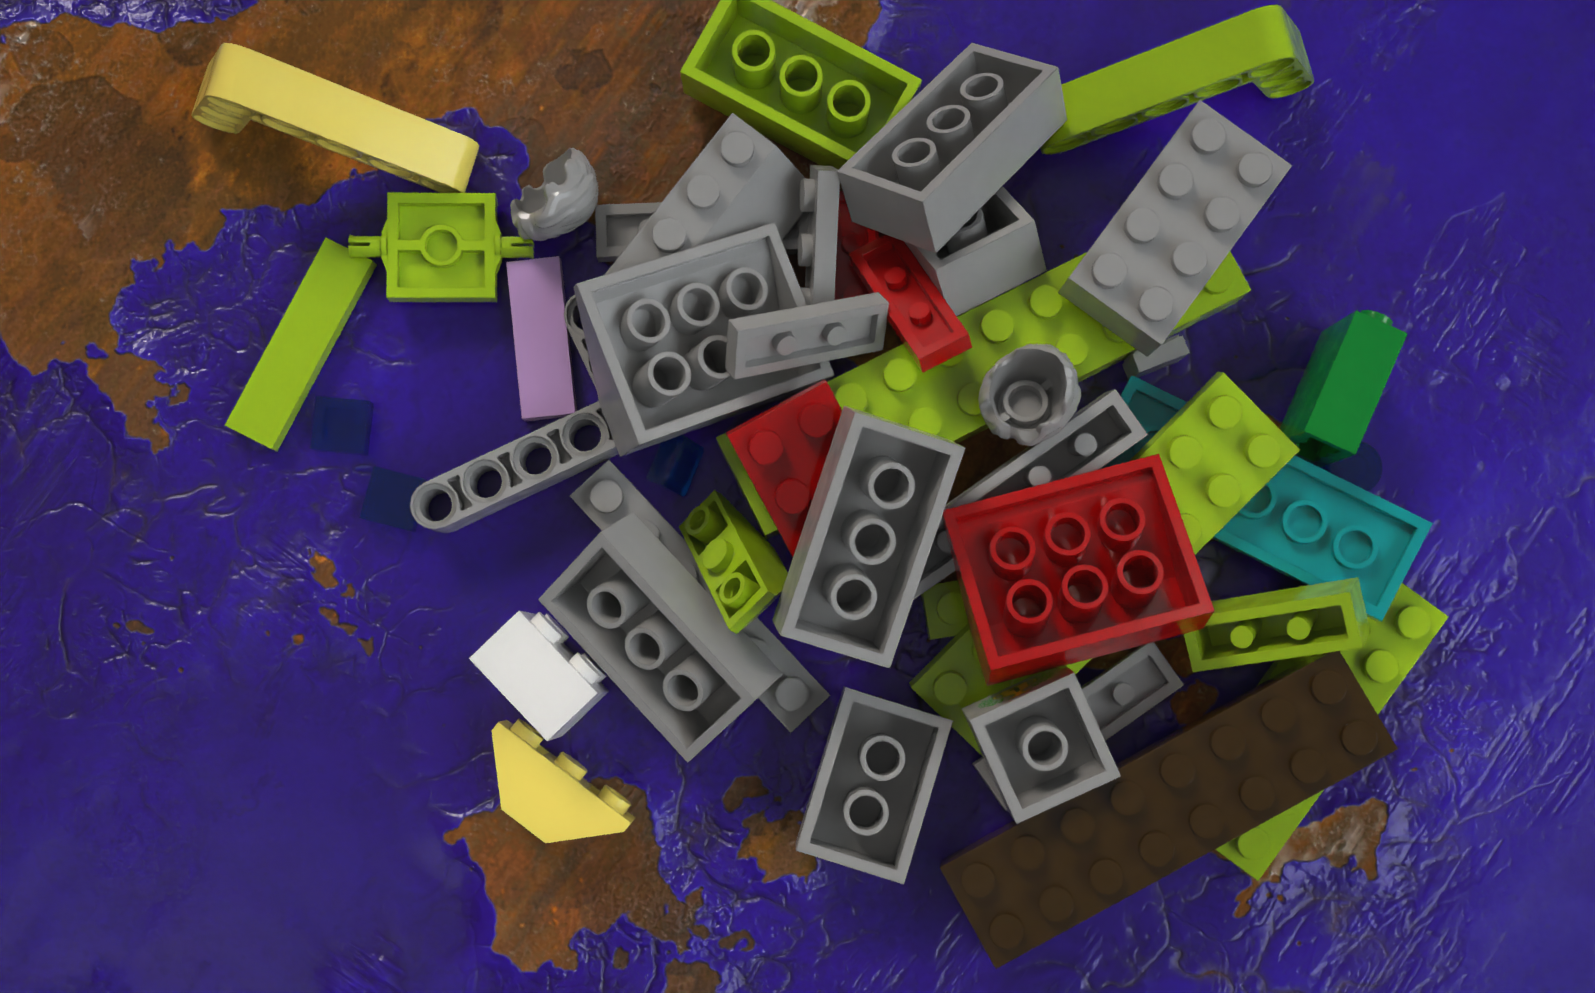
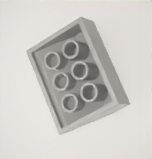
(663, 337)

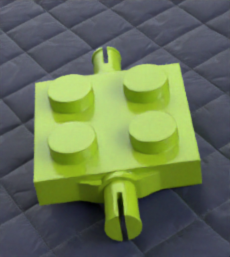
(441, 247)

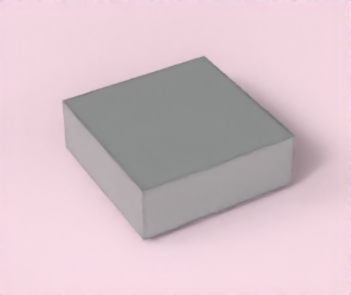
(1168, 353)

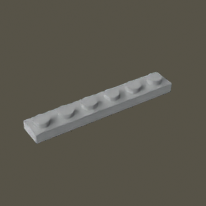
(610, 497)

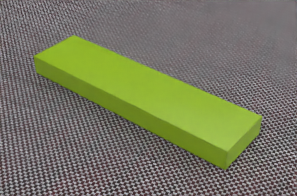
(300, 345)

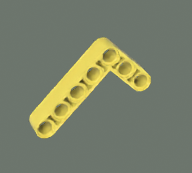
(258, 88)

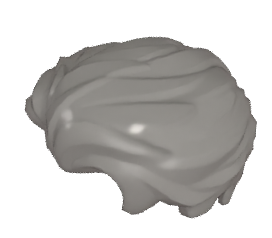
(560, 202)
(1030, 394)

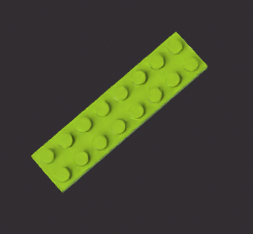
(1216, 461)

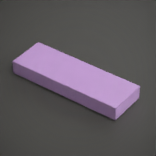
(541, 338)

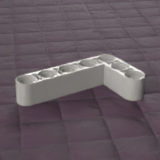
(511, 460)

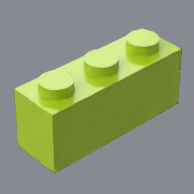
(1281, 625)

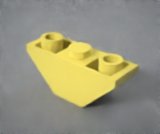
(550, 791)

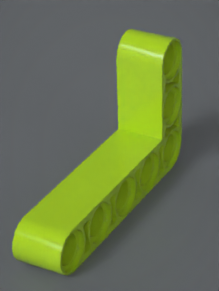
(1245, 49)

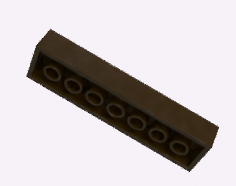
(1168, 806)

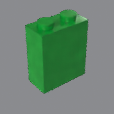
(1342, 386)

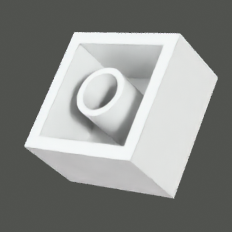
(541, 673)

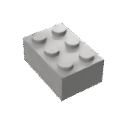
(873, 785)

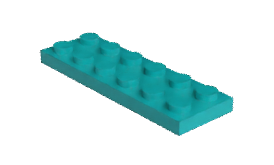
(1306, 519)

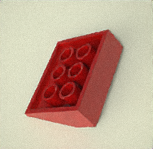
(1075, 569)

